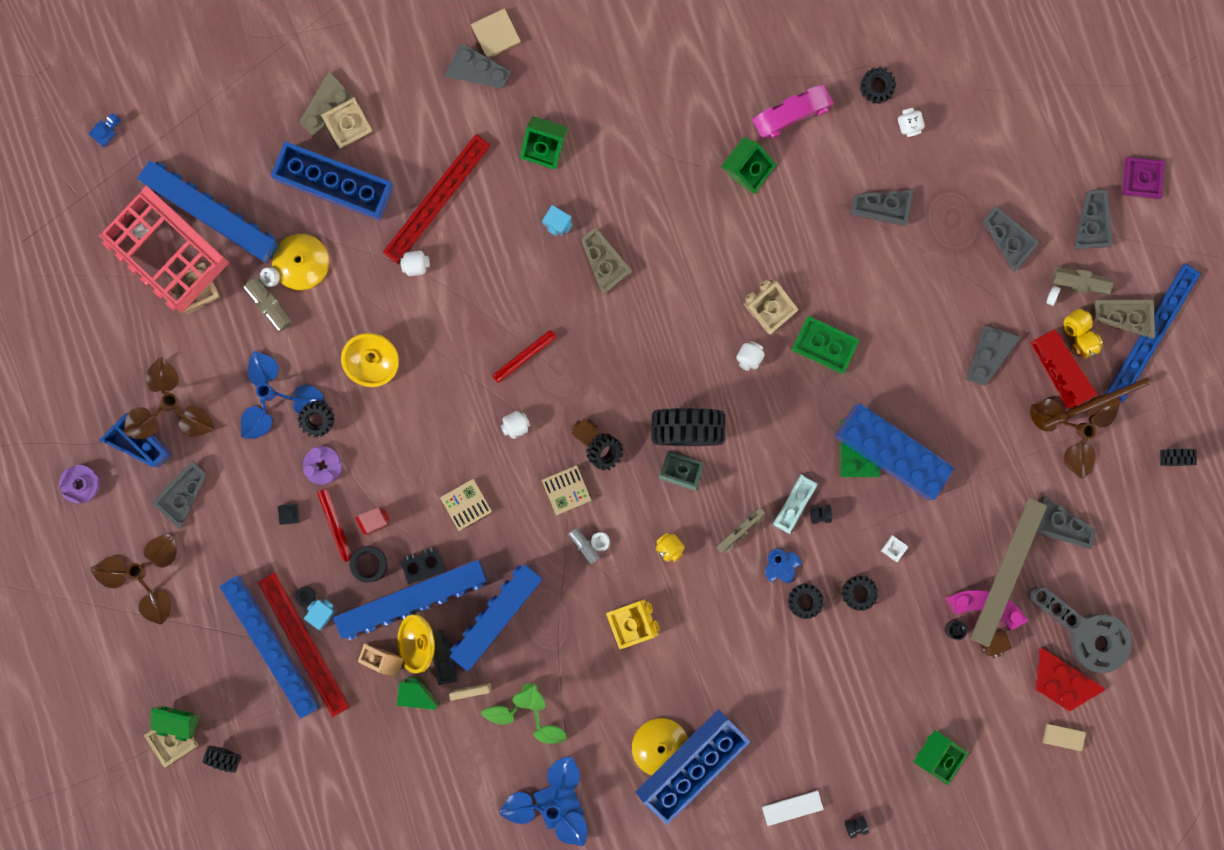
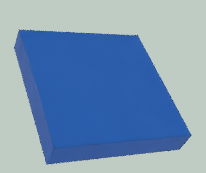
(567, 801)

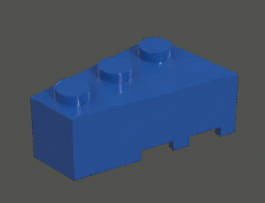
(147, 450)

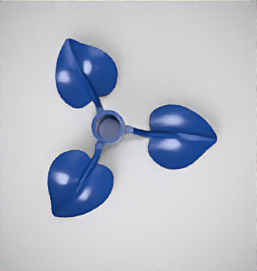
(260, 371)
(572, 827)

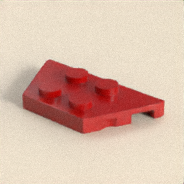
(1063, 683)

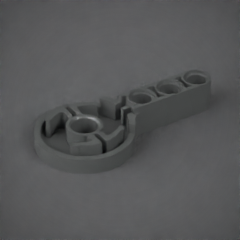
(1086, 631)

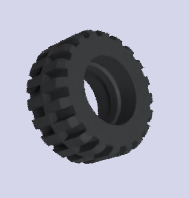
(688, 427)

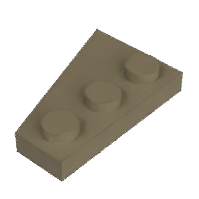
(327, 97)
(604, 261)
(1129, 315)
(740, 531)

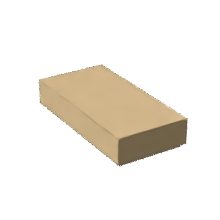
(1064, 737)

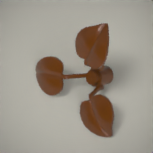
(140, 422)
(1082, 457)
(111, 574)

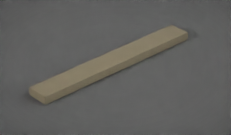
(1008, 572)

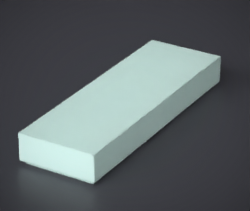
(795, 504)

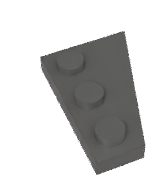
(883, 207)
(990, 353)
(180, 494)

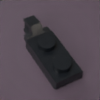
(443, 663)

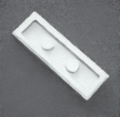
(792, 807)

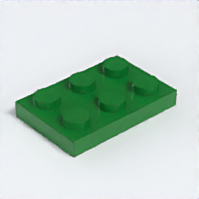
(825, 345)
(854, 464)

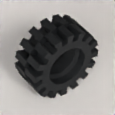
(881, 74)
(324, 411)
(597, 447)
(1178, 457)
(871, 593)
(817, 601)
(221, 759)

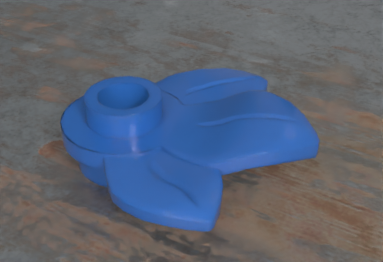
(784, 567)

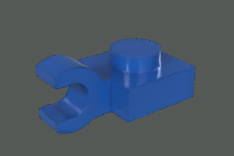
(103, 132)

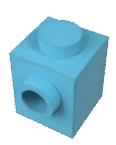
(557, 221)
(320, 613)

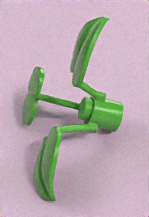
(529, 699)

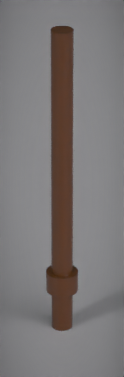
(1063, 417)

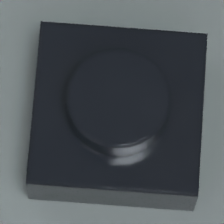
(288, 514)

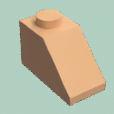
(380, 660)

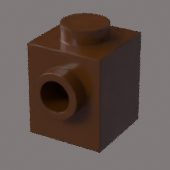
(585, 431)
(998, 645)

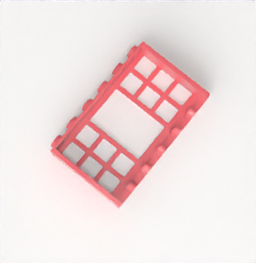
(182, 227)

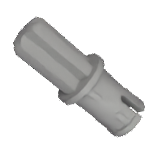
(584, 545)

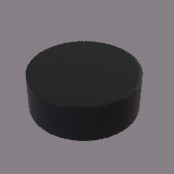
(305, 595)

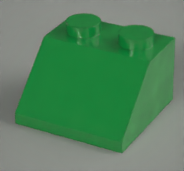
(543, 142)
(749, 165)
(416, 694)
(173, 722)
(940, 757)

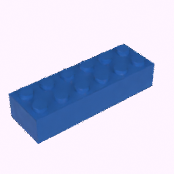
(332, 181)
(894, 452)
(496, 617)
(692, 767)

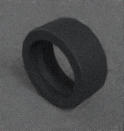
(355, 571)

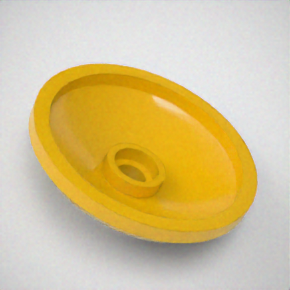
(313, 262)
(364, 368)
(415, 643)
(651, 736)

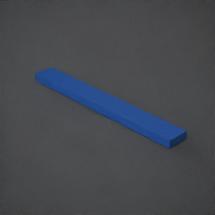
(1163, 317)

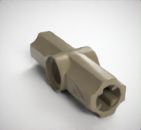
(1082, 281)
(268, 304)

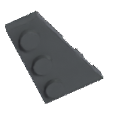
(476, 68)
(1094, 223)
(1010, 237)
(1064, 527)

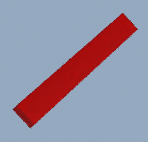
(437, 199)
(303, 644)

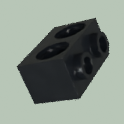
(424, 570)

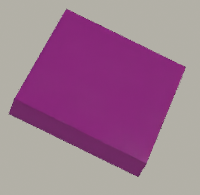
(1143, 178)

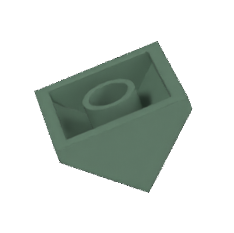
(681, 471)

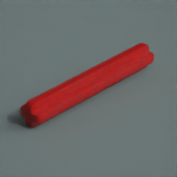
(524, 356)
(334, 525)

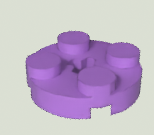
(316, 456)
(69, 488)

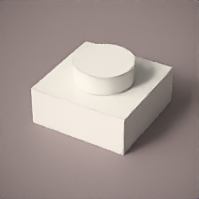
(894, 548)

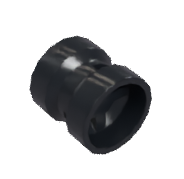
(821, 514)
(959, 630)
(855, 827)

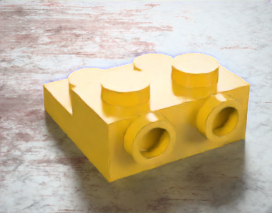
(633, 624)

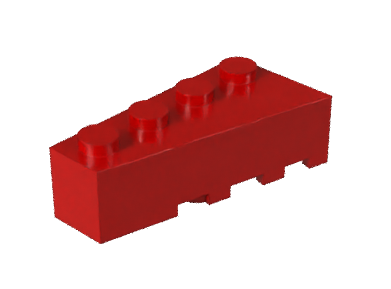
(1063, 369)

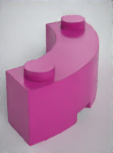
(795, 109)
(975, 599)

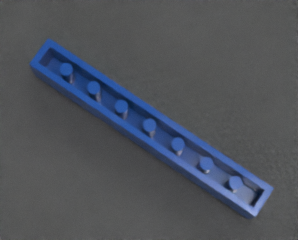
(207, 211)
(409, 599)
(270, 646)

